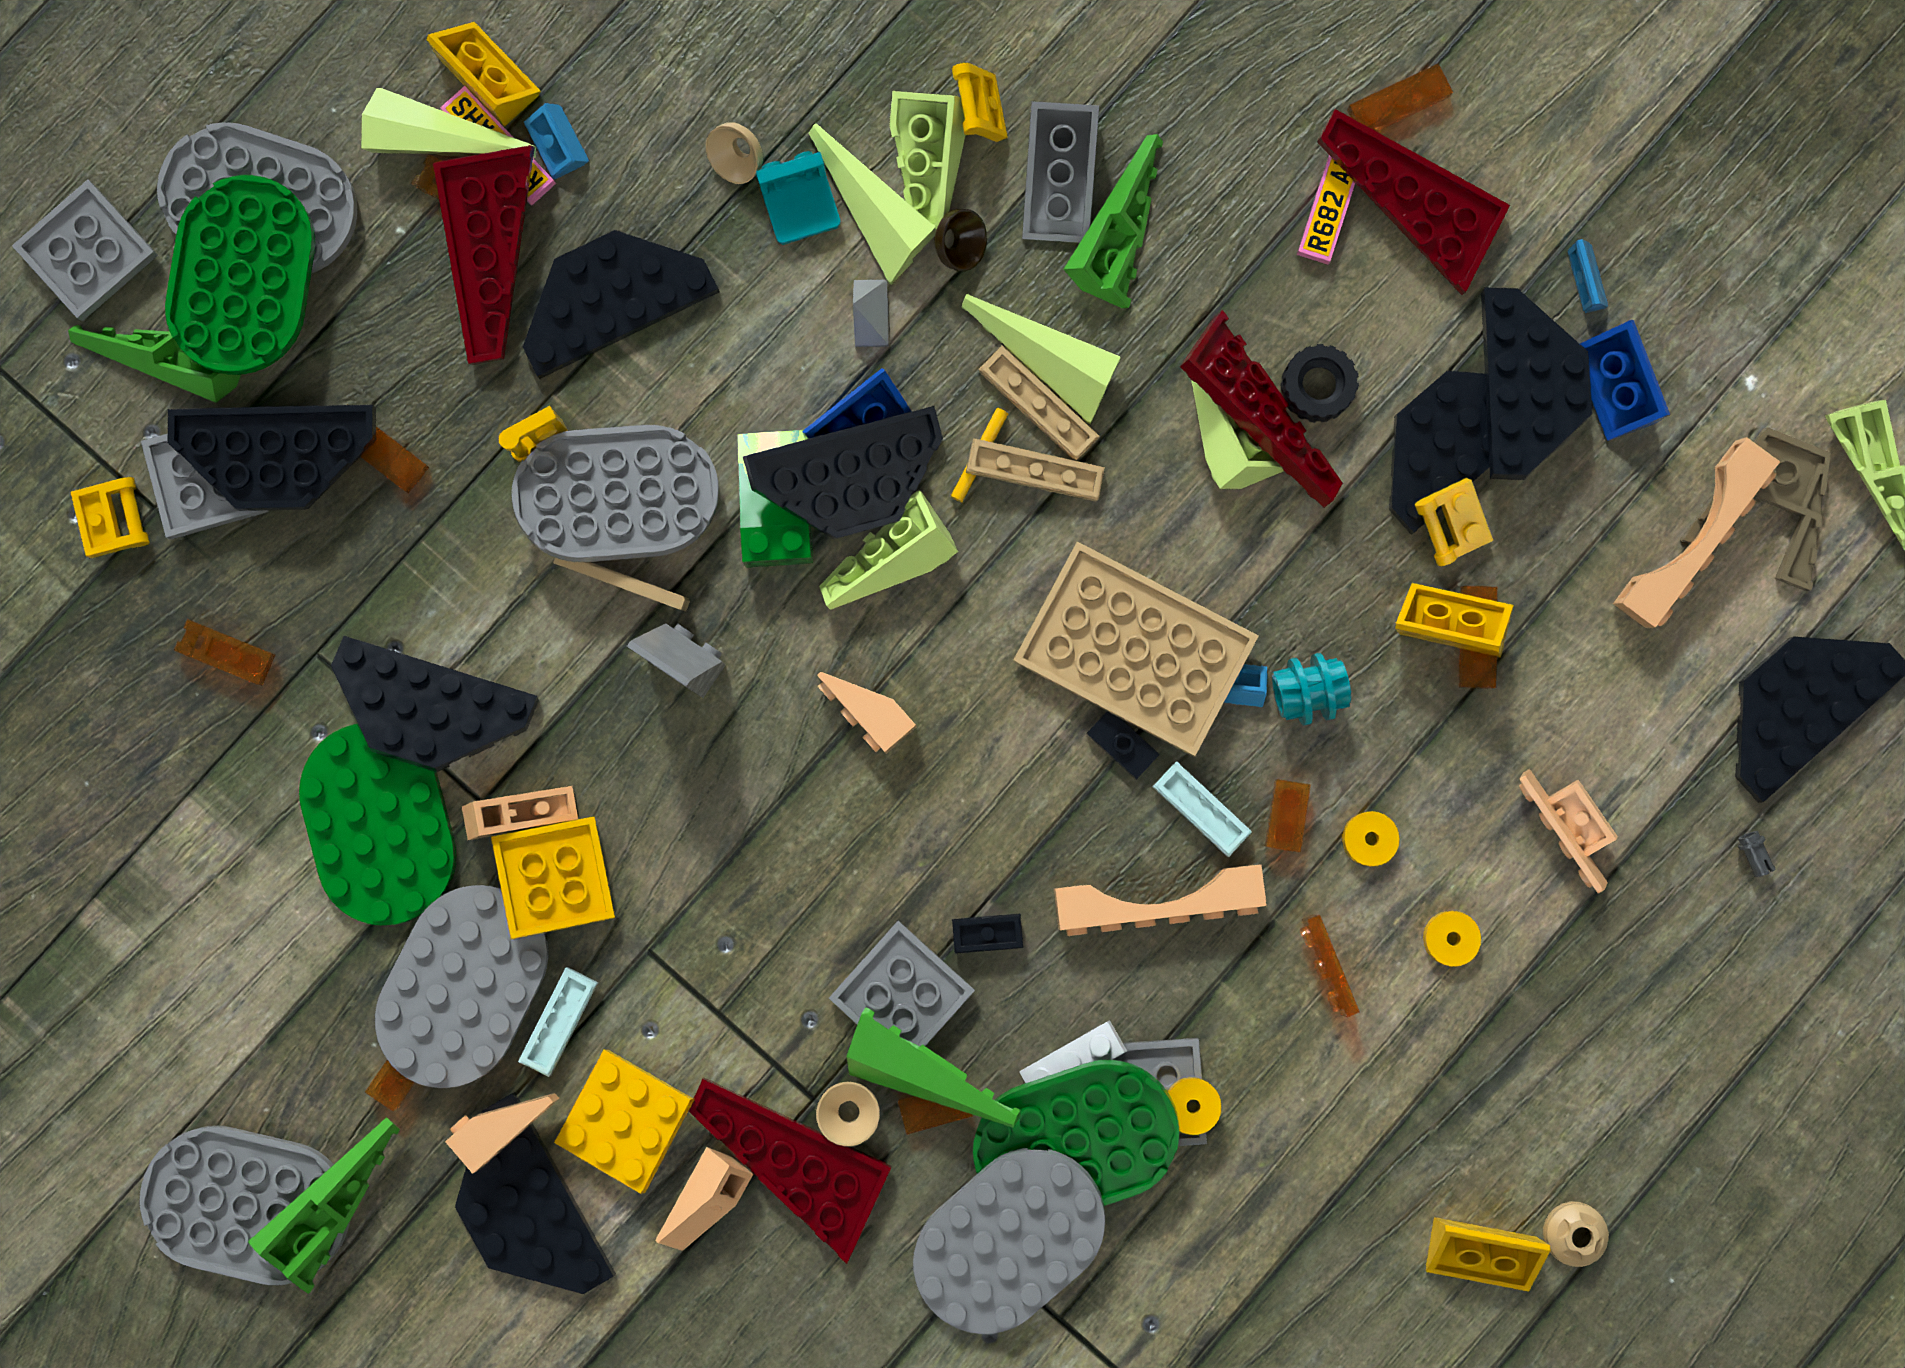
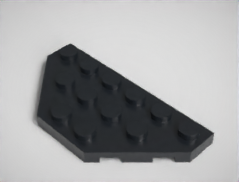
(608, 294)
(1532, 383)
(1438, 442)
(272, 453)
(851, 475)
(1803, 702)
(425, 709)
(528, 1217)

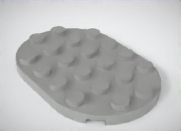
(238, 149)
(615, 493)
(458, 990)
(218, 1191)
(1009, 1241)

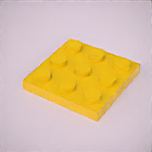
(552, 877)
(624, 1121)

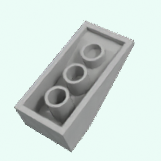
(1060, 171)
(680, 657)

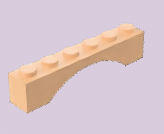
(1737, 480)
(1229, 890)

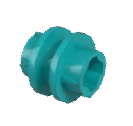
(1309, 689)

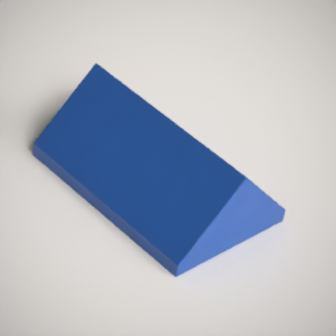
(1623, 382)
(868, 403)

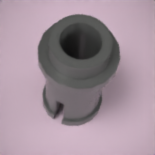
(1756, 853)

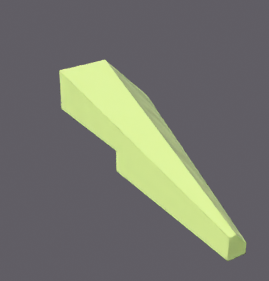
(407, 126)
(885, 219)
(1064, 363)
(1871, 446)

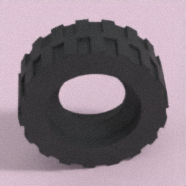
(1319, 357)

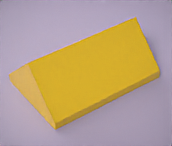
(484, 70)
(1454, 619)
(1485, 1254)

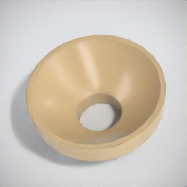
(727, 157)
(845, 1132)
(1560, 1227)

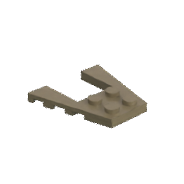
(1796, 489)

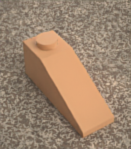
(519, 812)
(488, 1133)

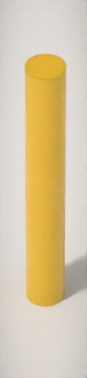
(989, 435)

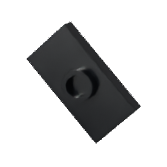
(1123, 744)
(987, 933)

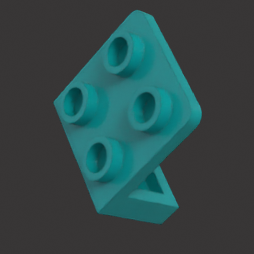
(798, 197)

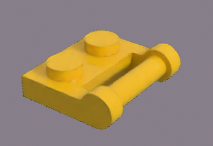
(980, 102)
(526, 434)
(98, 518)
(1463, 518)

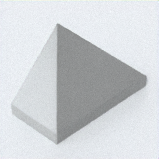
(870, 313)

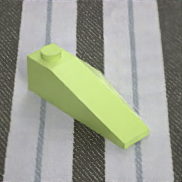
(928, 148)
(1228, 449)
(892, 555)

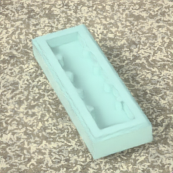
(1202, 809)
(558, 1021)

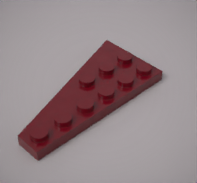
(1429, 205)
(483, 226)
(1258, 407)
(815, 1178)

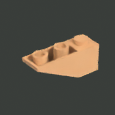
(876, 713)
(706, 1198)

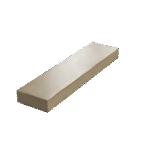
(1038, 403)
(1035, 470)
(627, 583)

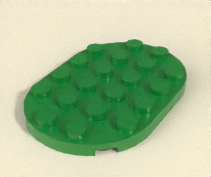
(240, 275)
(375, 830)
(1101, 1116)

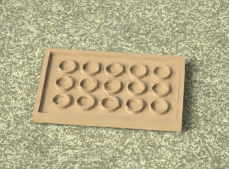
(1135, 649)

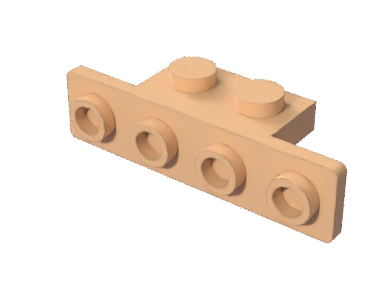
(1575, 821)

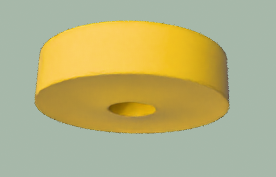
(1386, 838)
(1467, 942)
(1209, 1105)

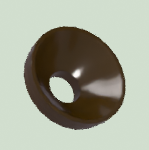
(968, 243)

